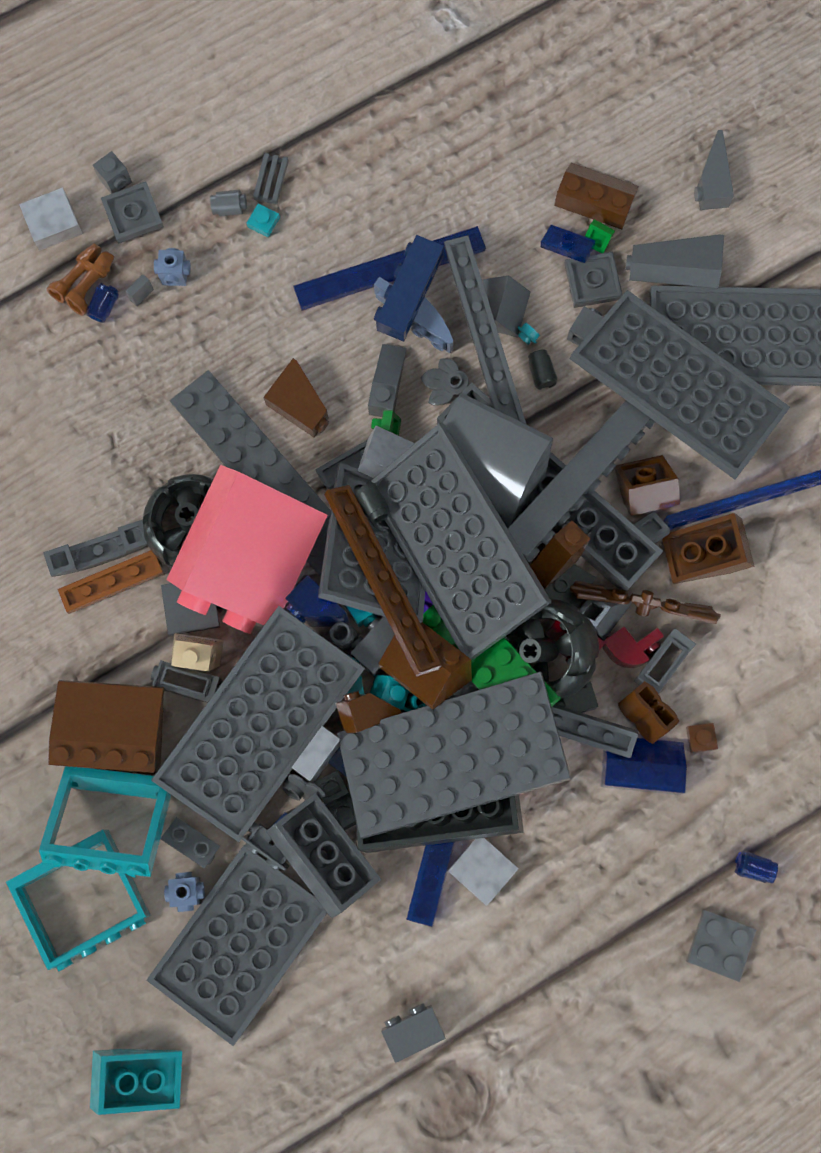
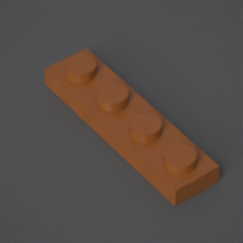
(110, 581)

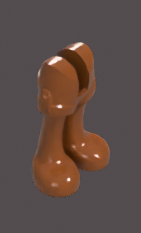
(95, 264)

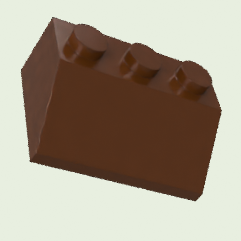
(595, 195)
(434, 686)

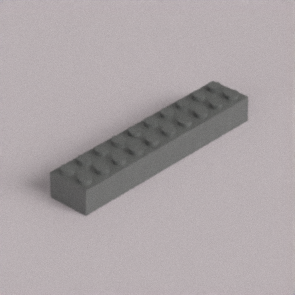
(615, 543)

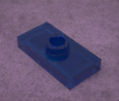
(568, 243)

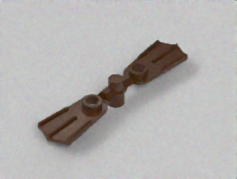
(644, 602)

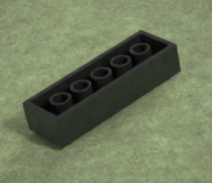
(482, 821)

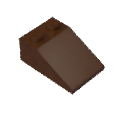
(708, 549)

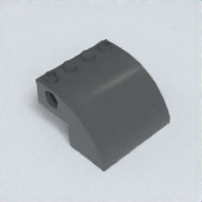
(501, 452)

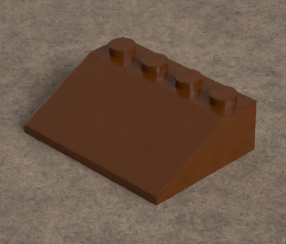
(107, 726)

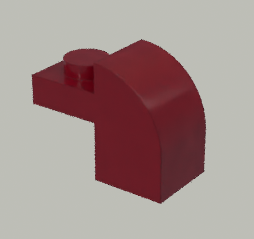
(627, 652)

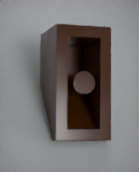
(363, 711)

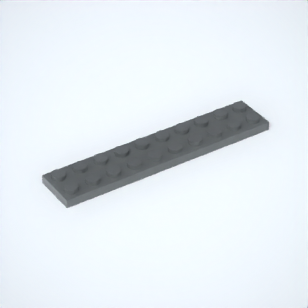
(245, 447)

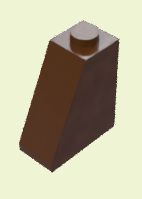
(297, 400)
(560, 554)

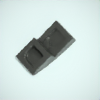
(338, 799)

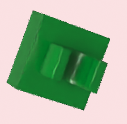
(600, 233)
(390, 422)

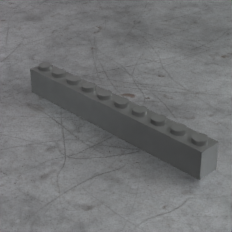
(578, 478)

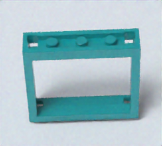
(105, 861)
(40, 937)

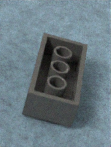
(323, 855)

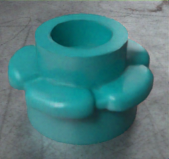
(528, 334)

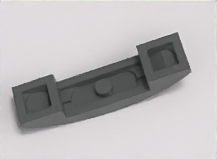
(96, 551)

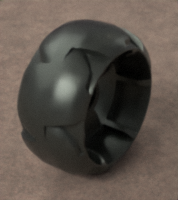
(187, 492)
(579, 643)

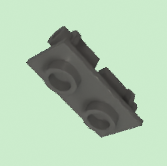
(190, 843)
(259, 843)

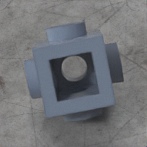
(172, 267)
(194, 888)

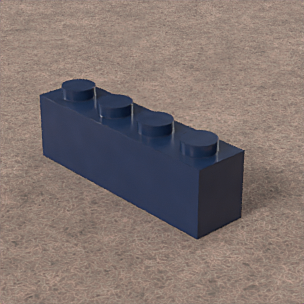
(409, 288)

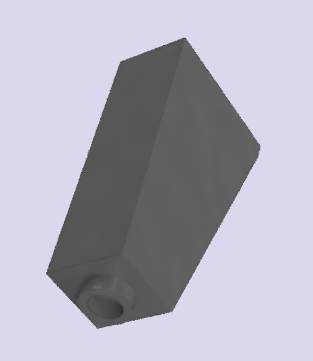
(679, 261)

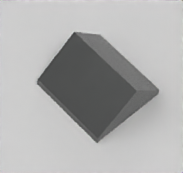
(507, 302)

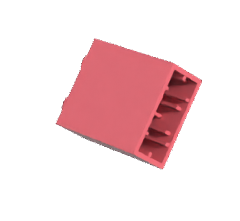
(244, 550)

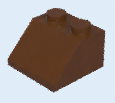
(648, 485)

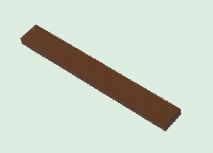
(383, 580)

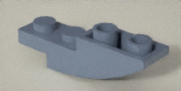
(427, 322)

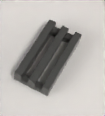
(259, 185)

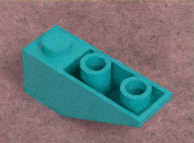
(395, 694)

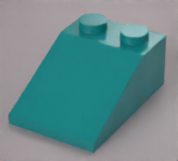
(135, 1080)

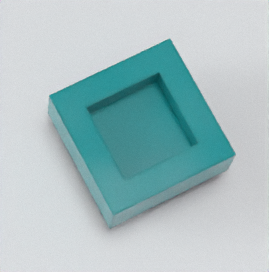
(263, 220)

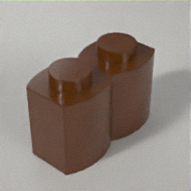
(648, 712)

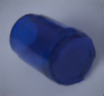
(102, 302)
(756, 867)

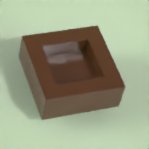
(702, 738)

